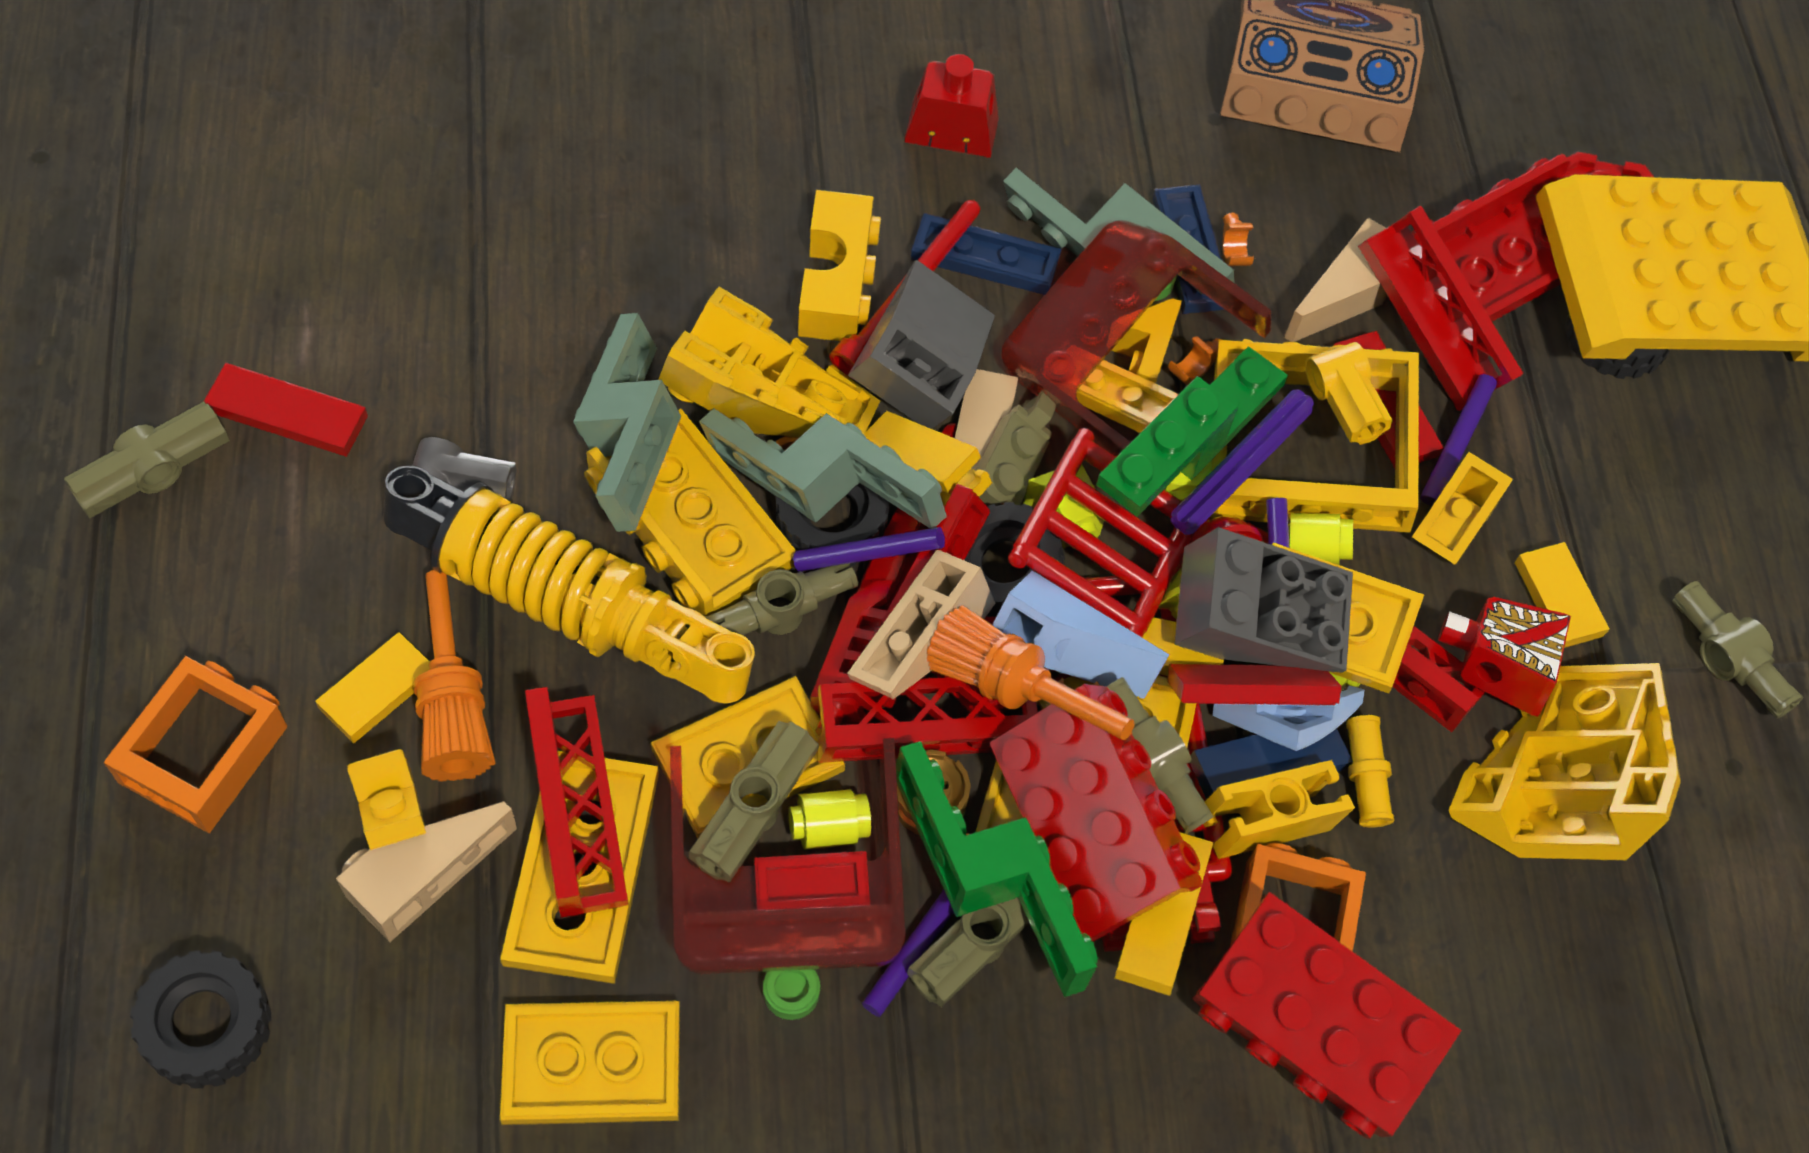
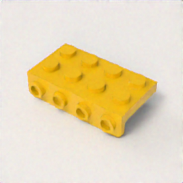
(703, 525)

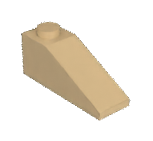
(1342, 291)
(899, 648)
(409, 876)

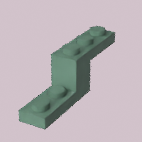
(1065, 229)
(627, 421)
(825, 467)

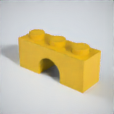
(833, 298)

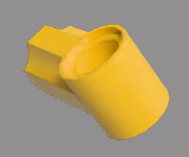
(1346, 383)

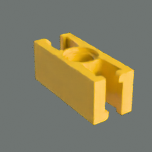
(933, 451)
(1276, 808)

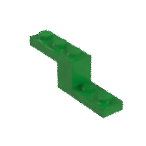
(1191, 431)
(995, 868)

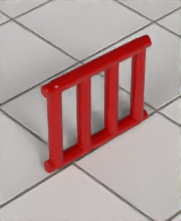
(1046, 517)

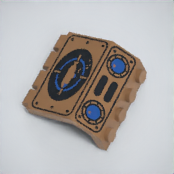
(1327, 68)

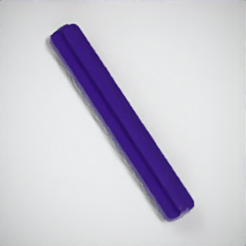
(1241, 462)

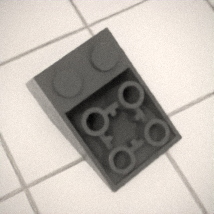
(924, 347)
(1262, 604)

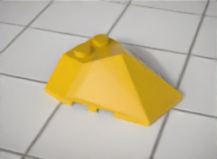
(757, 376)
(1582, 775)

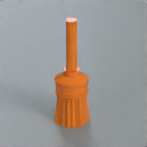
(1010, 670)
(450, 700)

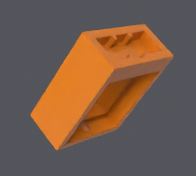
(207, 804)
(1323, 874)

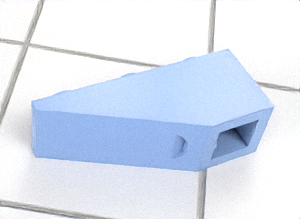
(1078, 637)

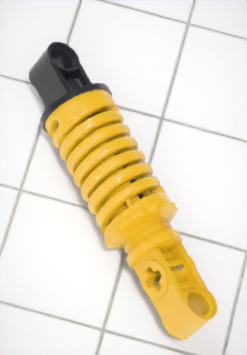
(563, 582)

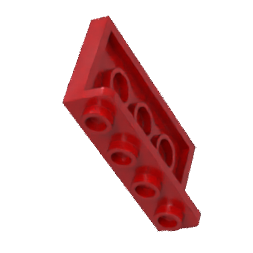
(1504, 241)
(1098, 813)
(1326, 1018)

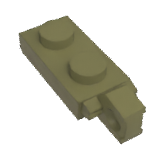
(1017, 450)

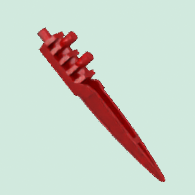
(864, 617)

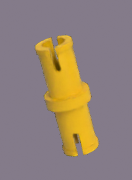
(1369, 771)

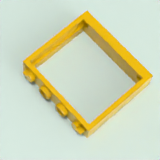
(1368, 506)

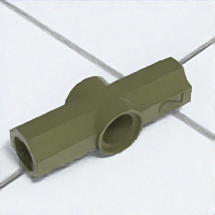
(146, 459)
(737, 826)
(962, 954)

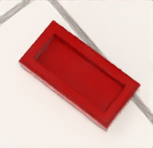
(812, 881)

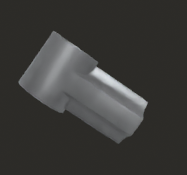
(463, 470)

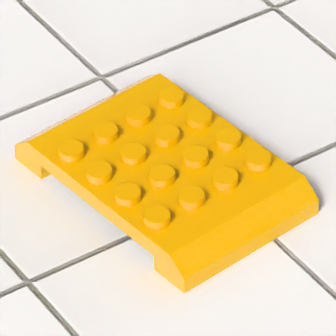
(1679, 264)

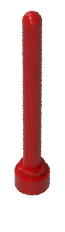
(850, 348)

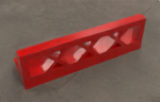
(1436, 311)
(1433, 686)
(943, 734)
(555, 811)

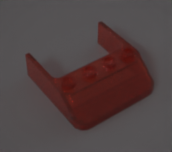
(1098, 305)
(725, 933)

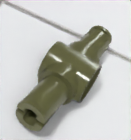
(799, 588)
(1737, 649)
(1168, 760)

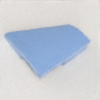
(1292, 724)

